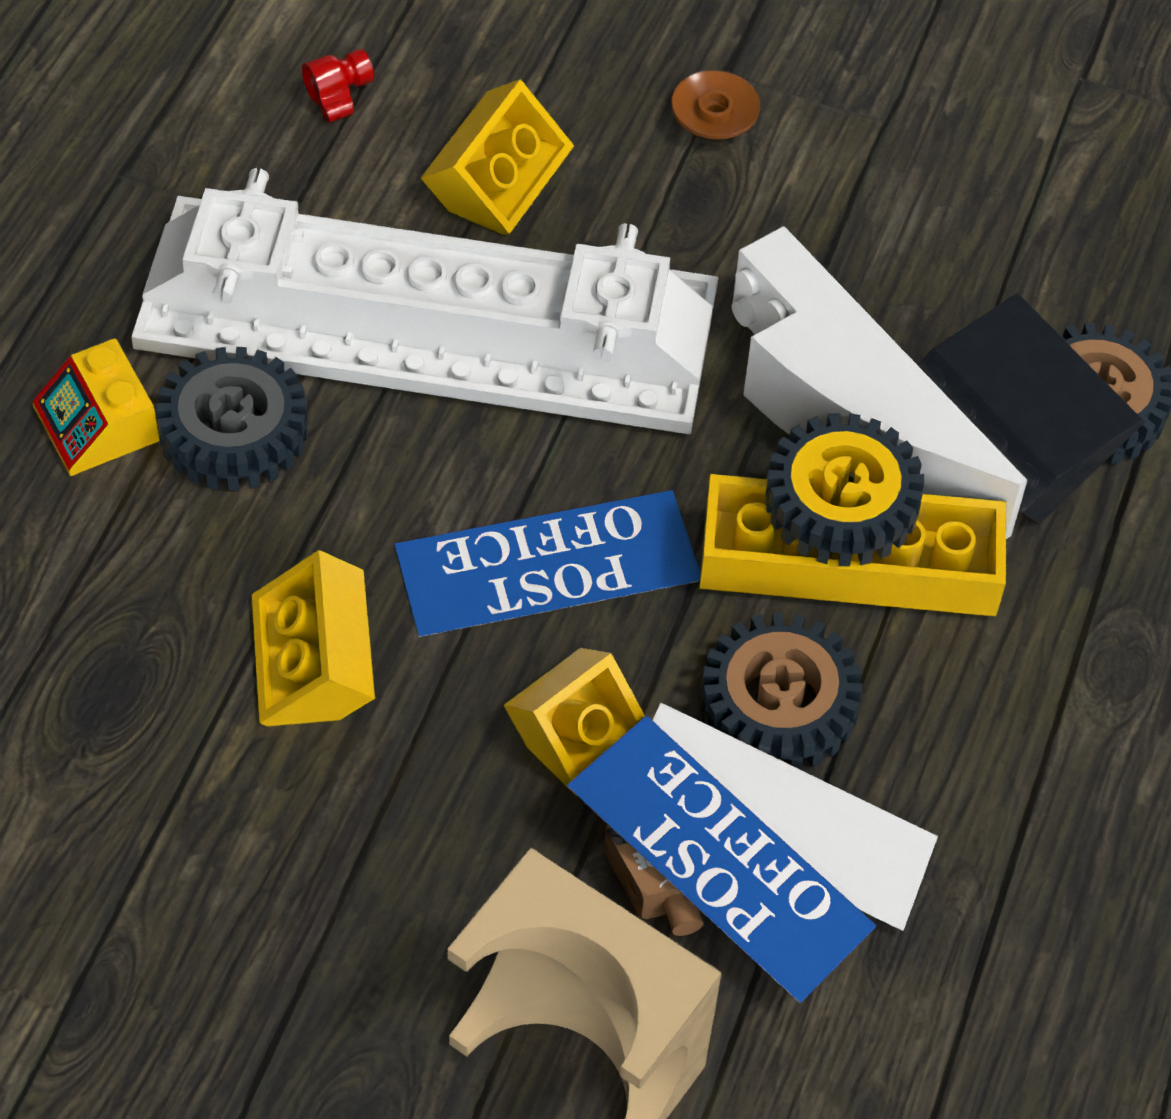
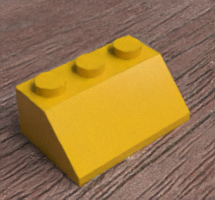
(498, 159)
(312, 643)

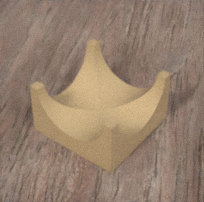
(592, 969)

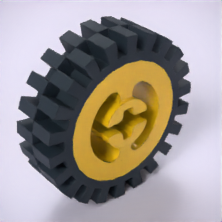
(871, 510)

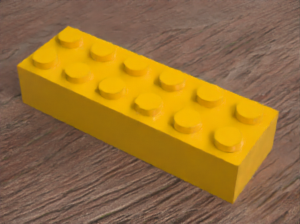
(945, 565)

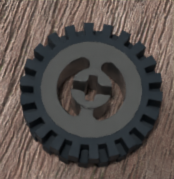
(239, 440)

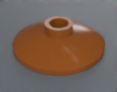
(715, 104)

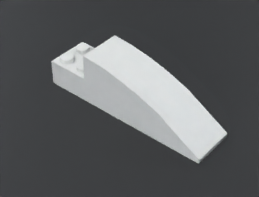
(828, 356)

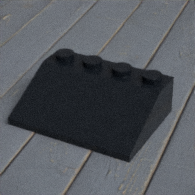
(1032, 400)

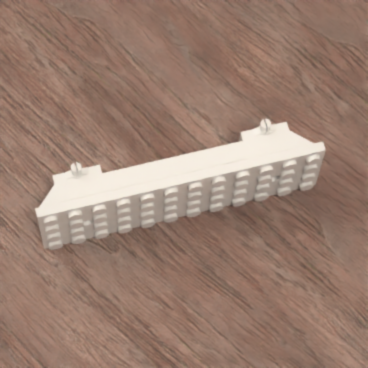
(431, 312)

